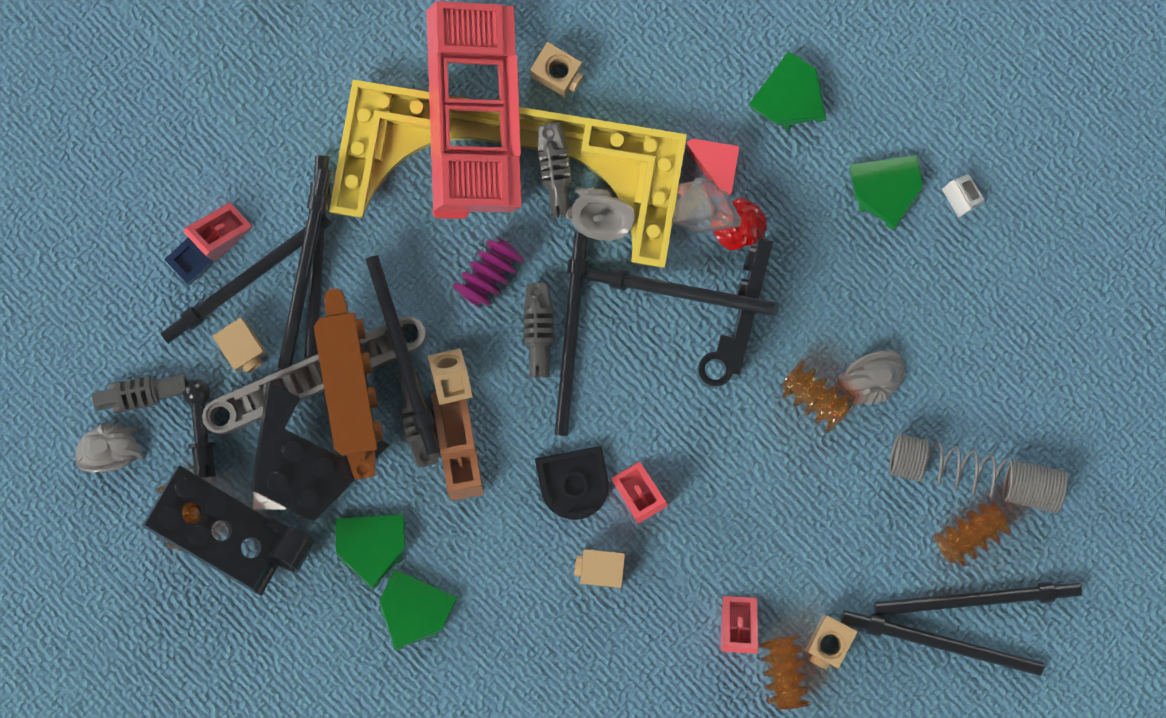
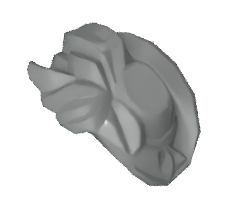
(600, 214)
(874, 377)
(107, 448)

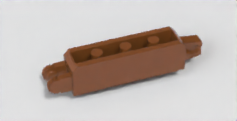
(346, 385)

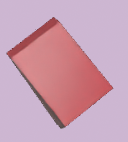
(715, 161)
(218, 231)
(639, 492)
(739, 625)

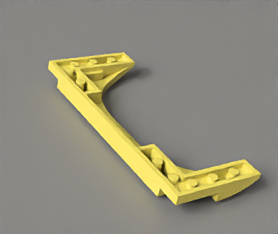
(394, 123)

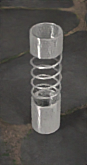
(1023, 483)

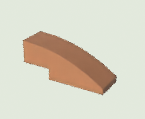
(458, 449)

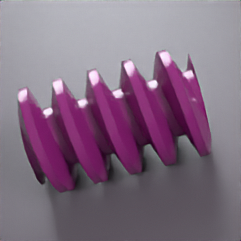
(488, 273)

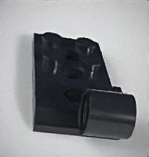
(732, 349)
(276, 542)

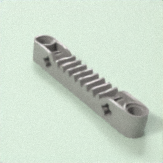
(301, 380)

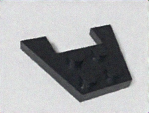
(292, 468)

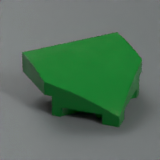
(790, 94)
(887, 187)
(370, 545)
(413, 609)

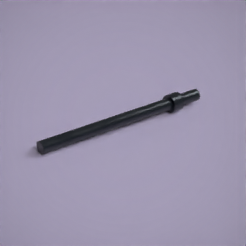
(317, 204)
(577, 269)
(315, 279)
(622, 280)
(194, 317)
(423, 419)
(1044, 592)
(877, 625)

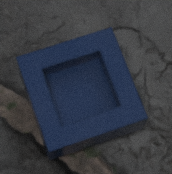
(188, 261)

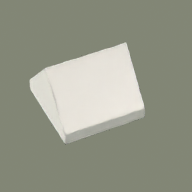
(963, 195)

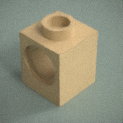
(550, 57)
(240, 346)
(450, 376)
(600, 568)
(844, 636)

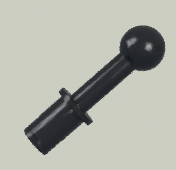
(196, 395)

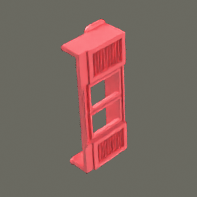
(466, 176)

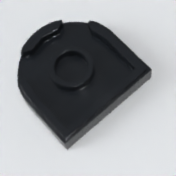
(574, 482)

